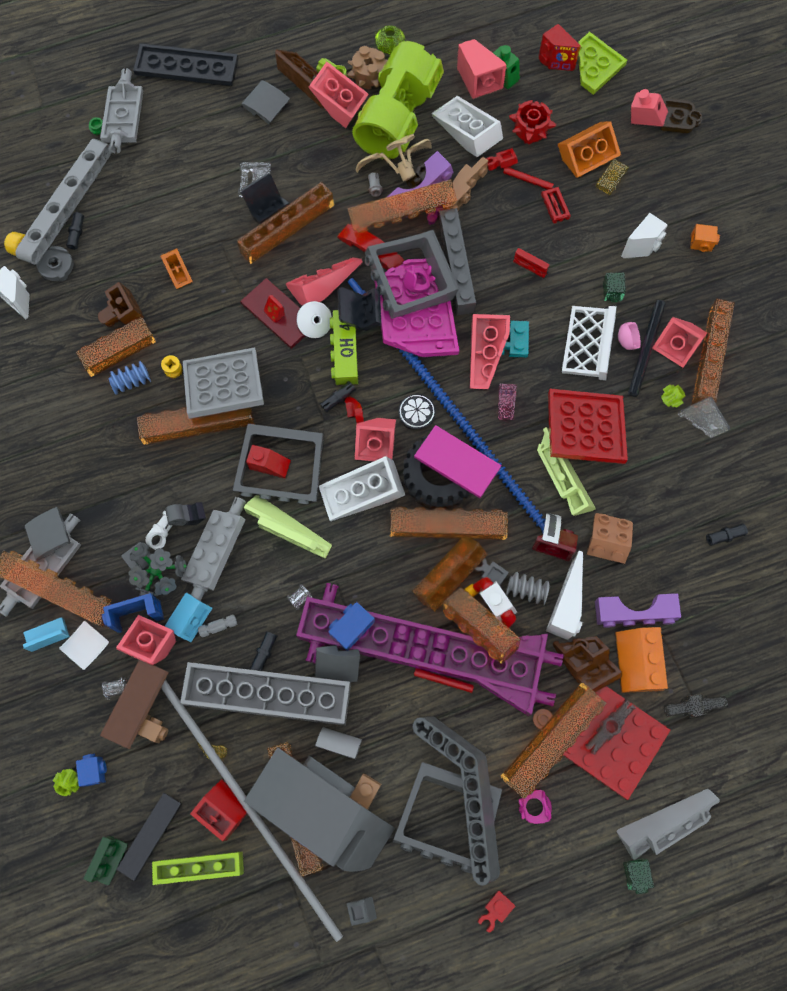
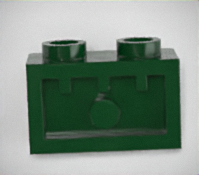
(106, 860)

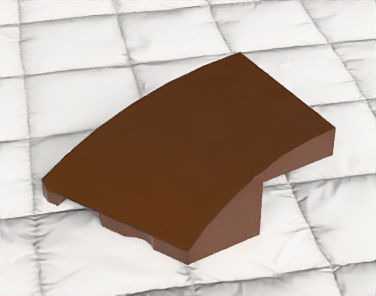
(589, 662)

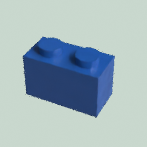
(351, 625)

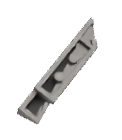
(667, 825)

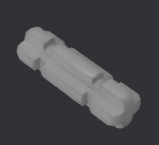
(218, 625)

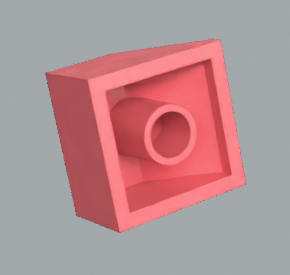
(147, 641)

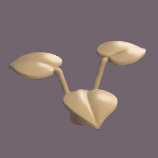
(404, 167)

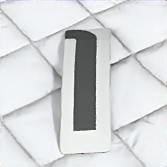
(552, 528)

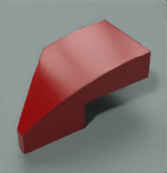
(354, 409)

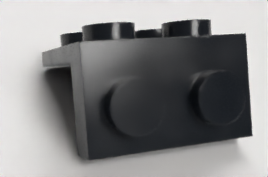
(263, 198)
(358, 309)

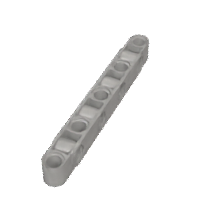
(63, 202)

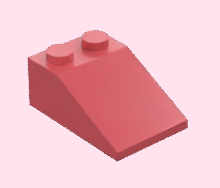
(338, 94)

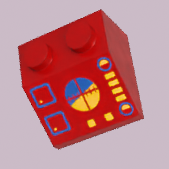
(559, 49)

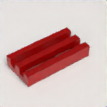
(560, 217)
(531, 263)

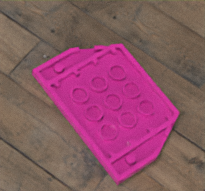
(422, 332)

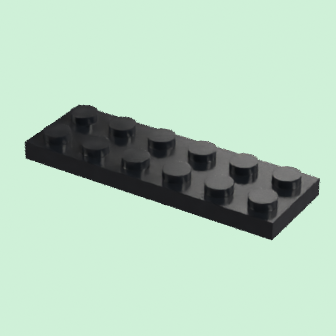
(186, 64)

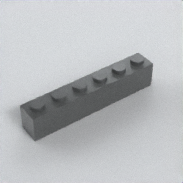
(457, 260)

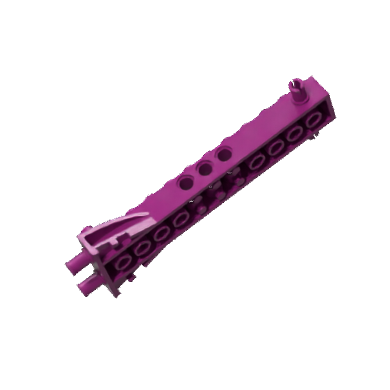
(437, 652)

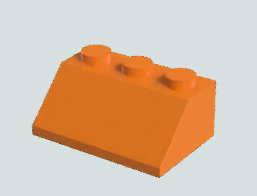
(590, 148)
(641, 660)

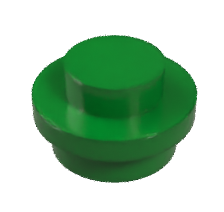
(95, 125)

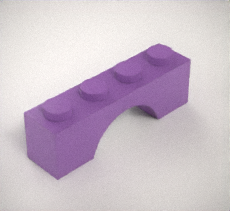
(437, 171)
(612, 611)

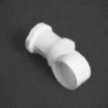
(160, 529)

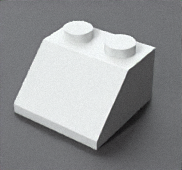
(645, 238)
(14, 292)

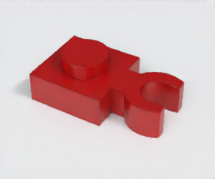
(503, 159)
(498, 908)

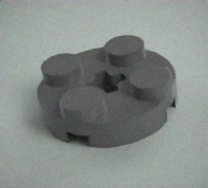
(60, 271)

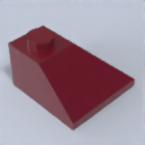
(563, 550)

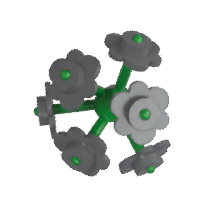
(157, 563)

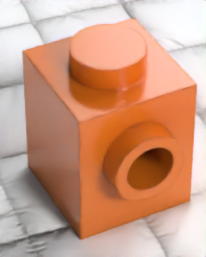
(704, 237)

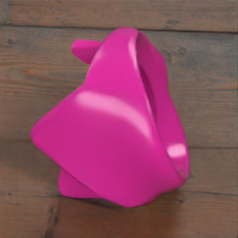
(410, 279)
(545, 816)

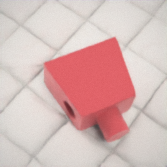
(648, 109)

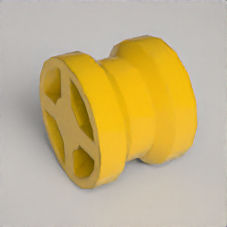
(174, 370)

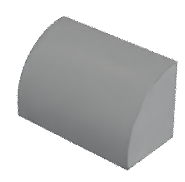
(338, 743)

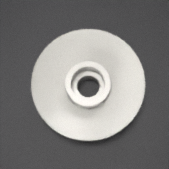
(306, 317)

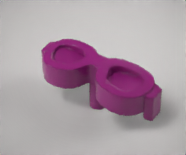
(432, 217)

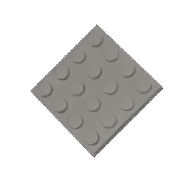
(222, 383)

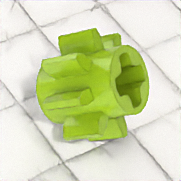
(673, 395)
(66, 782)

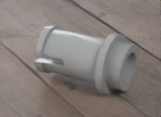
(375, 188)

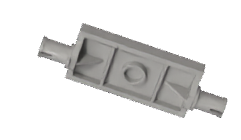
(122, 112)
(214, 549)
(54, 562)

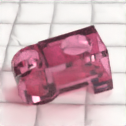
(506, 401)

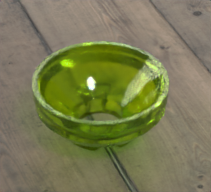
(388, 43)

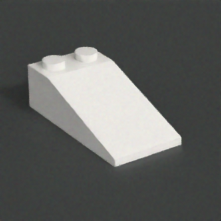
(469, 125)
(362, 489)
(568, 609)

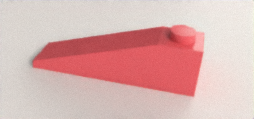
(322, 284)
(487, 344)

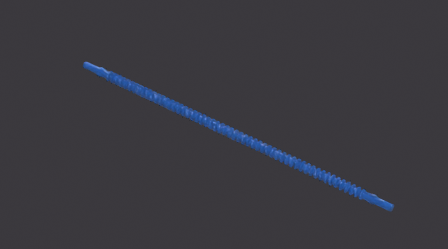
(416, 364)

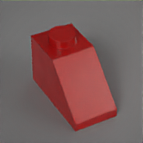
(267, 461)

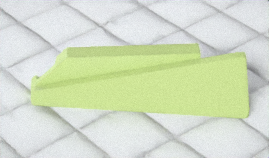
(565, 479)
(285, 527)

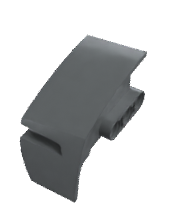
(318, 812)

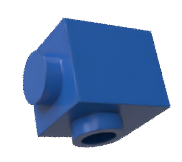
(91, 770)

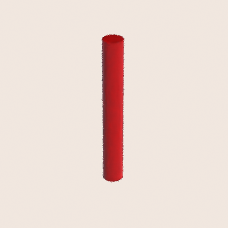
(528, 178)
(443, 680)

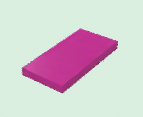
(457, 461)

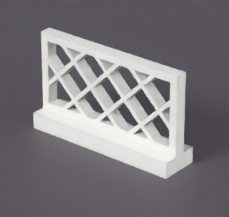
(605, 341)

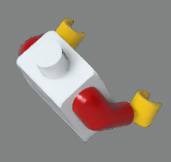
(495, 599)

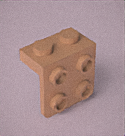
(610, 538)

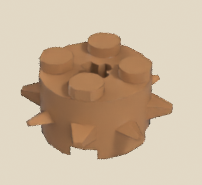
(366, 67)

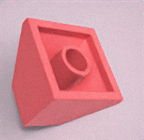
(679, 341)
(375, 439)

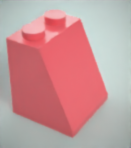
(480, 68)

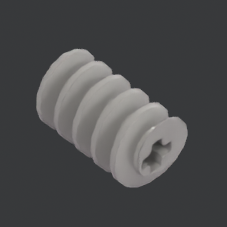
(528, 588)

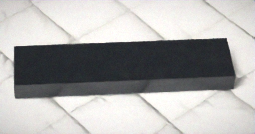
(149, 836)

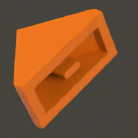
(176, 268)

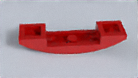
(366, 239)

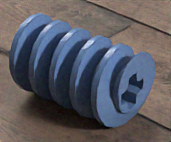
(128, 377)

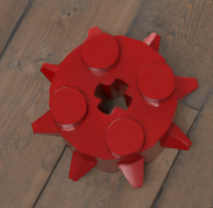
(532, 121)

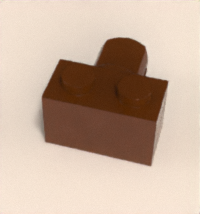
(120, 306)

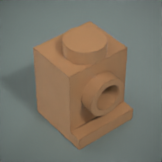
(153, 730)

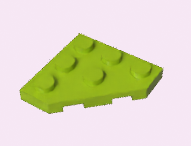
(597, 63)

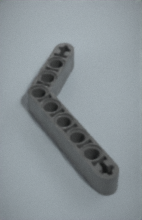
(429, 730)

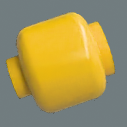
(12, 241)

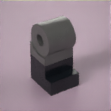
(185, 514)

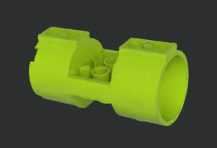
(405, 83)

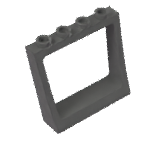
(435, 258)
(253, 430)
(448, 780)

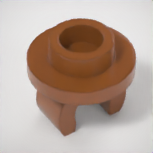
(541, 717)

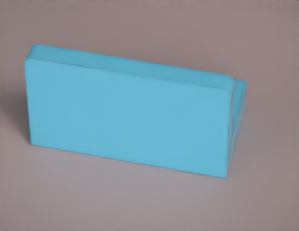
(188, 617)
(45, 634)

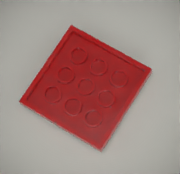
(587, 426)
(627, 755)

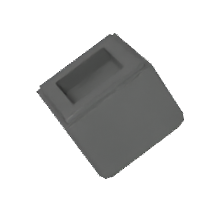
(361, 911)

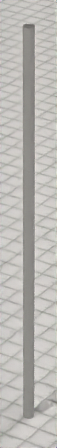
(280, 853)

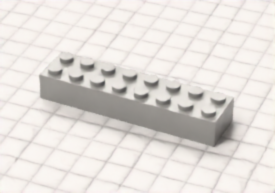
(266, 693)

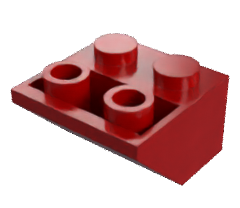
(220, 811)

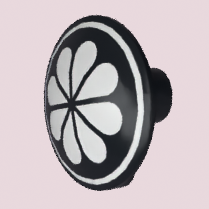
(416, 411)

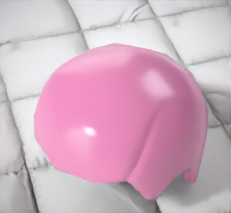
(629, 336)

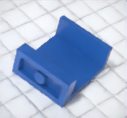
(114, 611)

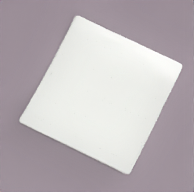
(84, 645)

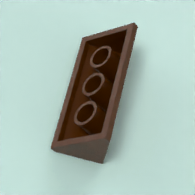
(297, 71)
(134, 704)

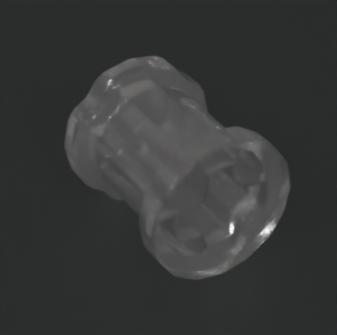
(299, 596)
(108, 690)

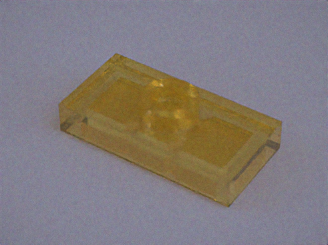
(612, 176)

